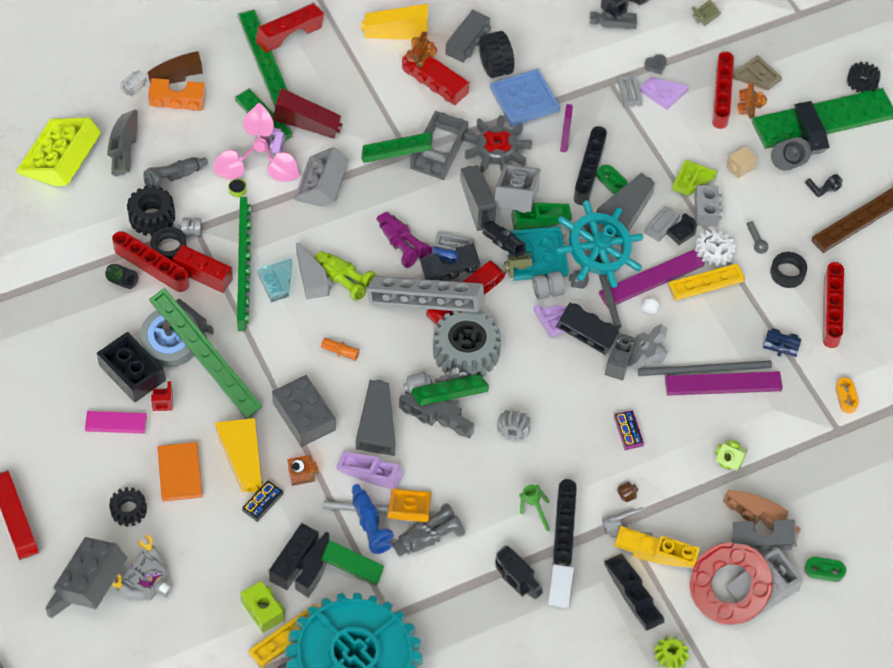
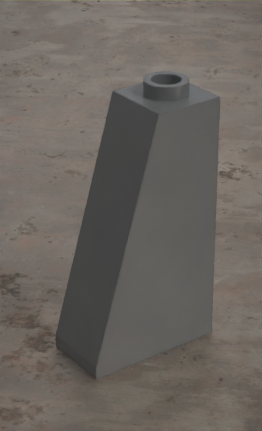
(478, 196)
(630, 199)
(376, 422)

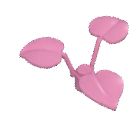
(259, 123)

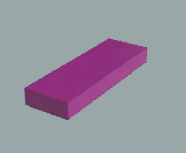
(566, 128)

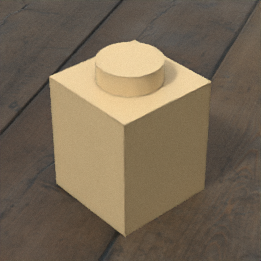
(741, 162)

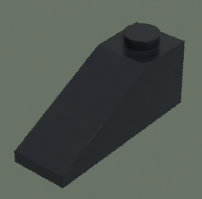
(811, 127)

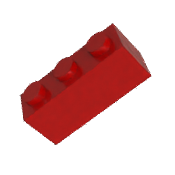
(204, 268)

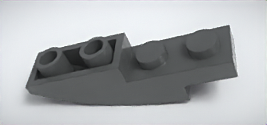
(119, 146)
(444, 412)

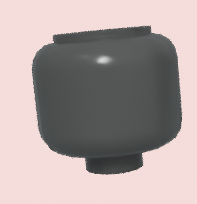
(575, 283)

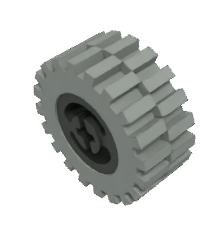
(463, 354)

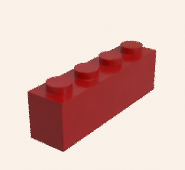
(438, 78)

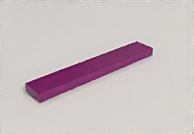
(654, 277)
(723, 383)

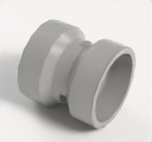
(192, 226)

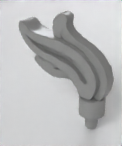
(455, 374)

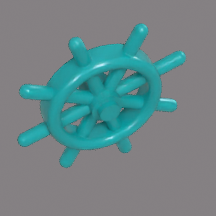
(599, 243)

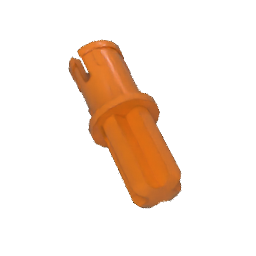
(340, 349)

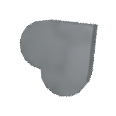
(655, 64)

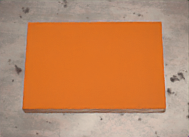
(179, 471)

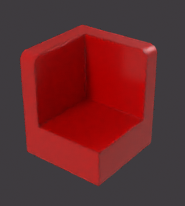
(162, 398)

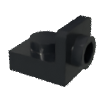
(683, 230)

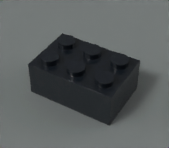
(131, 367)

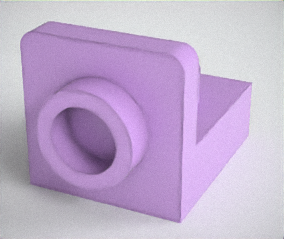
(278, 143)

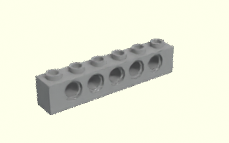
(426, 294)

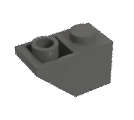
(620, 356)

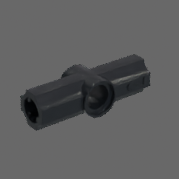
(504, 239)

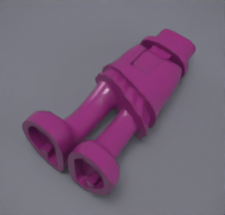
(397, 233)

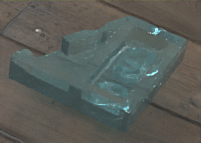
(276, 279)

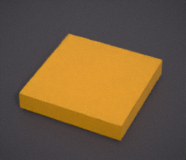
(409, 505)

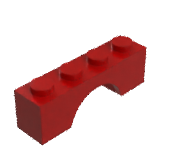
(275, 32)

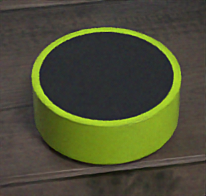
(237, 187)

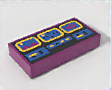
(628, 430)

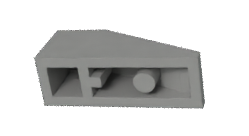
(312, 274)

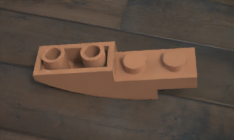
(756, 508)

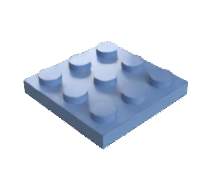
(524, 97)

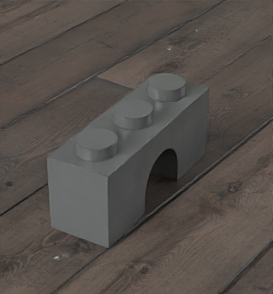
(783, 535)

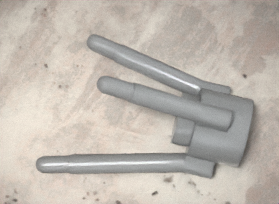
(613, 523)

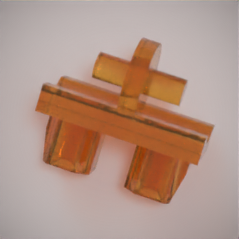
(423, 50)
(753, 99)

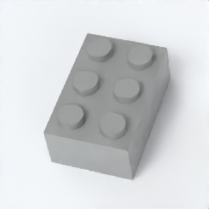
(517, 188)

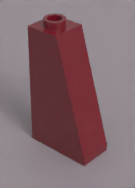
(306, 115)

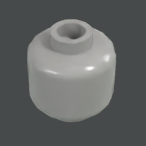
(416, 380)

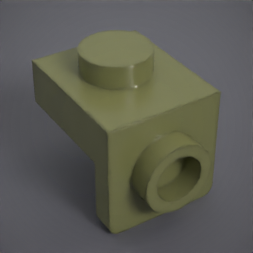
(706, 13)

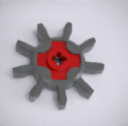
(496, 144)

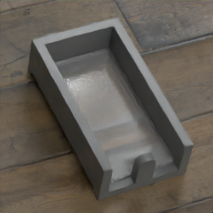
(447, 139)

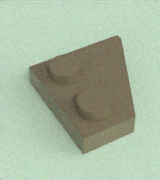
(759, 73)

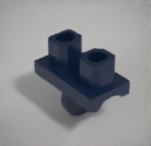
(782, 343)

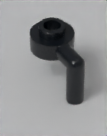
(831, 184)

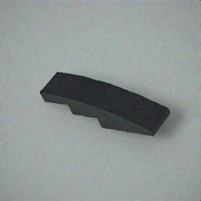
(634, 592)

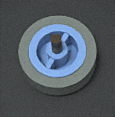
(162, 342)

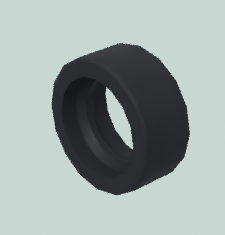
(167, 233)
(790, 258)

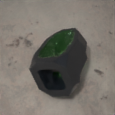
(121, 276)

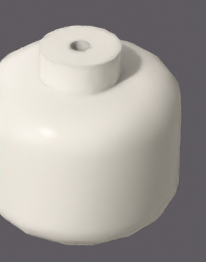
(650, 306)

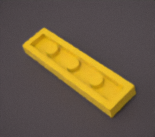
(706, 282)
(275, 644)

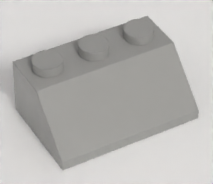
(322, 178)

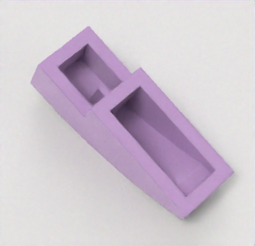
(370, 469)

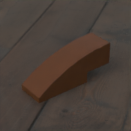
(177, 68)

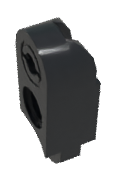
(517, 572)

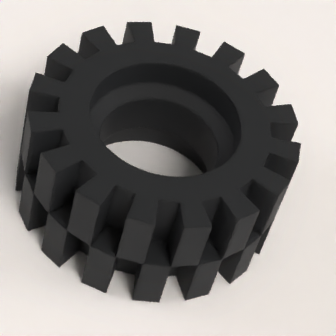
(863, 70)
(128, 496)

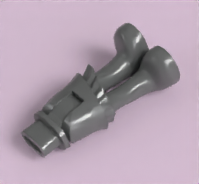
(174, 171)
(422, 536)

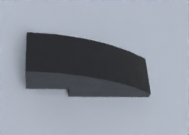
(312, 567)

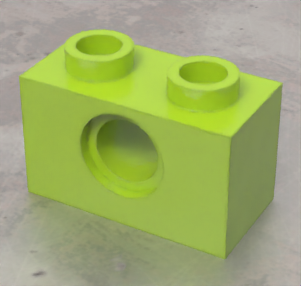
(263, 617)

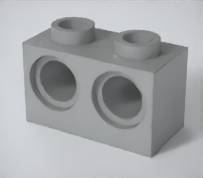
(707, 205)

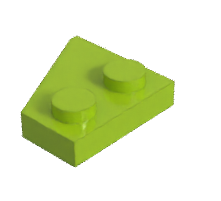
(691, 176)

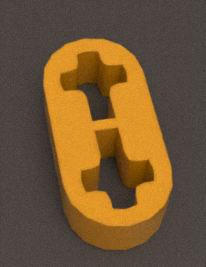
(842, 395)

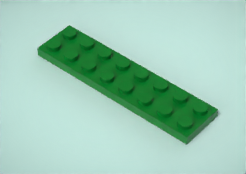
(835, 115)

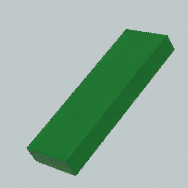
(352, 563)

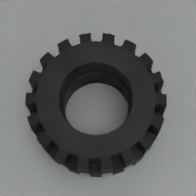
(496, 54)
(150, 199)

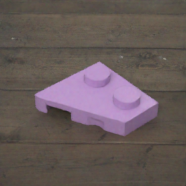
(663, 92)
(549, 318)

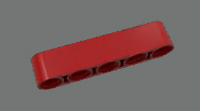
(723, 90)
(488, 275)
(175, 276)
(833, 295)
(15, 518)

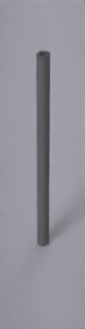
(607, 291)
(704, 368)

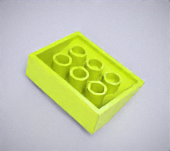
(59, 150)

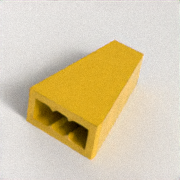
(396, 23)
(241, 450)

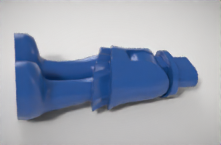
(368, 516)

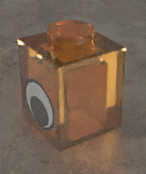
(302, 470)

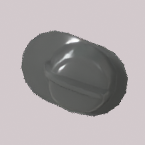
(790, 154)

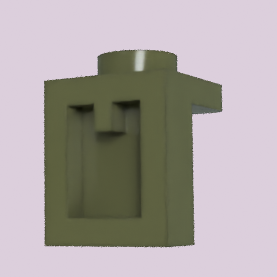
(520, 262)

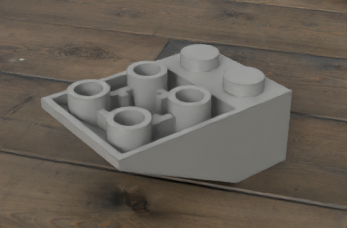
(785, 580)

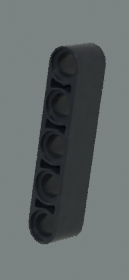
(590, 165)
(564, 518)

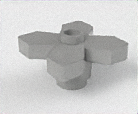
(649, 347)

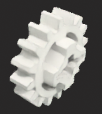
(715, 247)

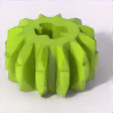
(674, 647)

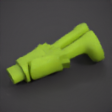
(339, 270)

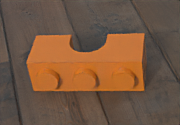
(189, 98)

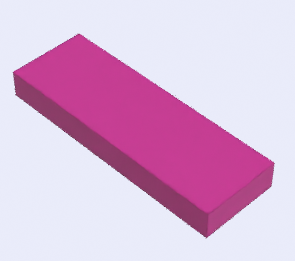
(115, 422)

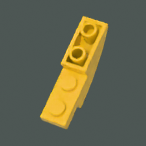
(656, 550)

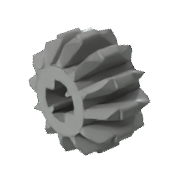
(514, 424)

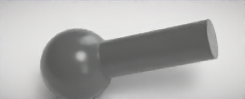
(760, 245)

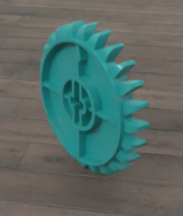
(353, 636)

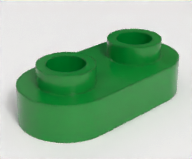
(613, 180)
(825, 568)

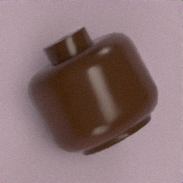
(627, 491)

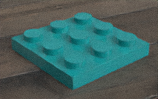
(541, 245)

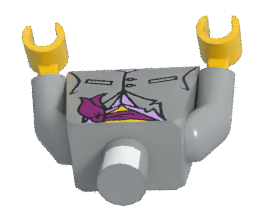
(145, 575)

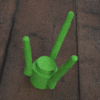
(532, 495)

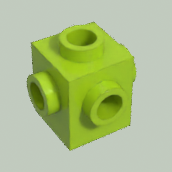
(730, 454)

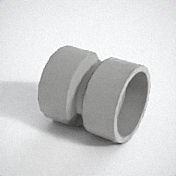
(549, 285)

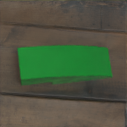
(541, 216)

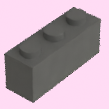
(467, 36)

